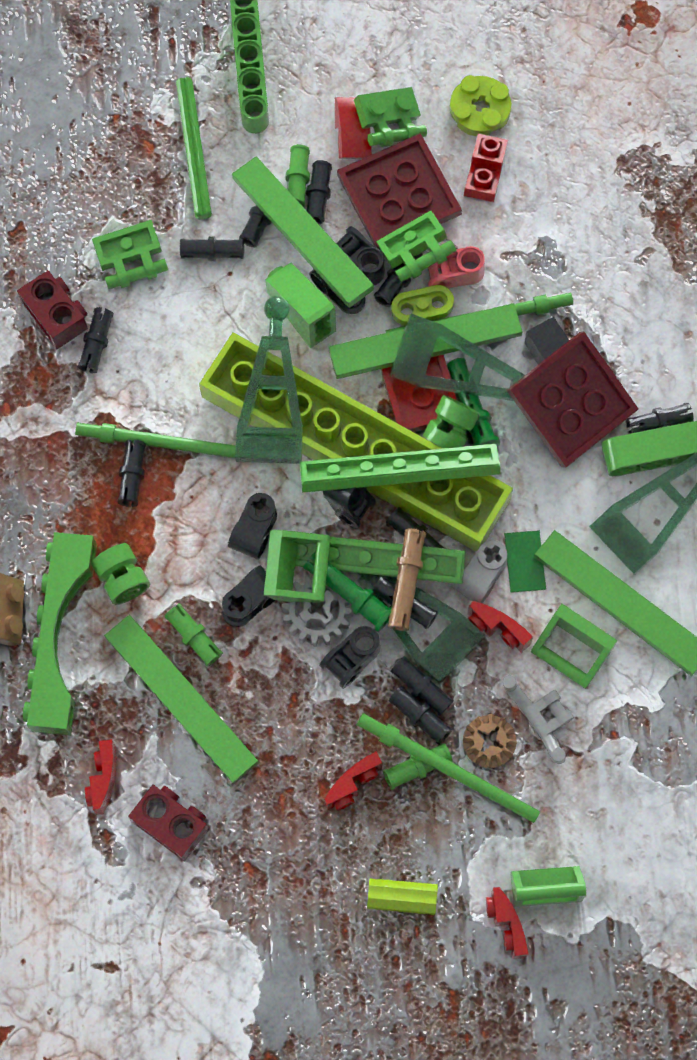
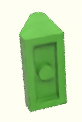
(282, 566)
(583, 631)
(548, 886)

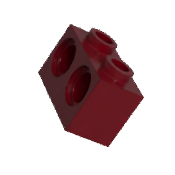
(49, 311)
(164, 828)

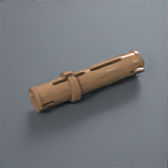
(409, 567)

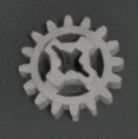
(307, 619)

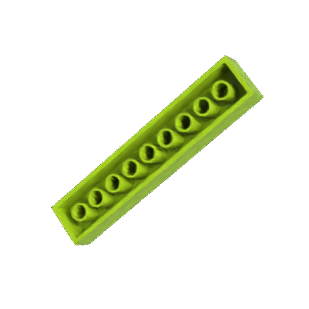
(346, 428)

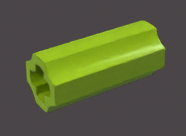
(402, 896)

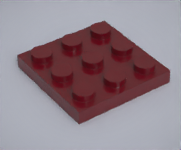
(398, 188)
(572, 399)

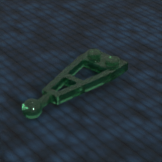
(416, 350)
(267, 443)
(625, 539)
(448, 648)

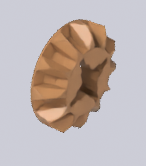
(492, 756)

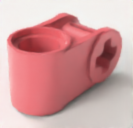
(454, 273)

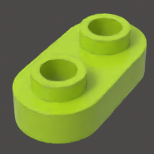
(421, 302)

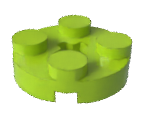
(480, 89)

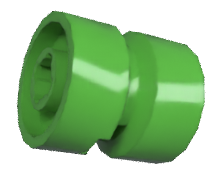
(455, 413)
(119, 572)

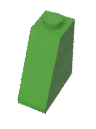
(310, 309)

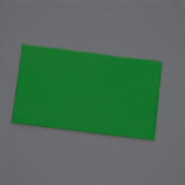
(523, 569)

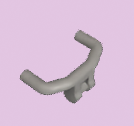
(533, 714)

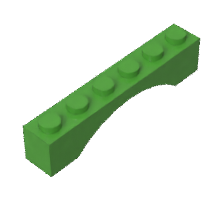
(70, 567)

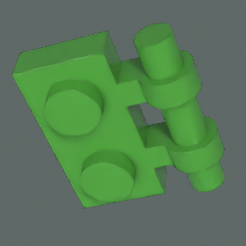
(387, 108)
(412, 240)
(127, 246)

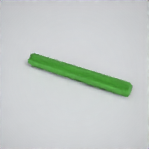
(193, 148)

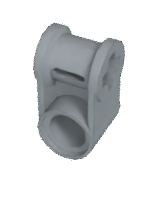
(481, 576)

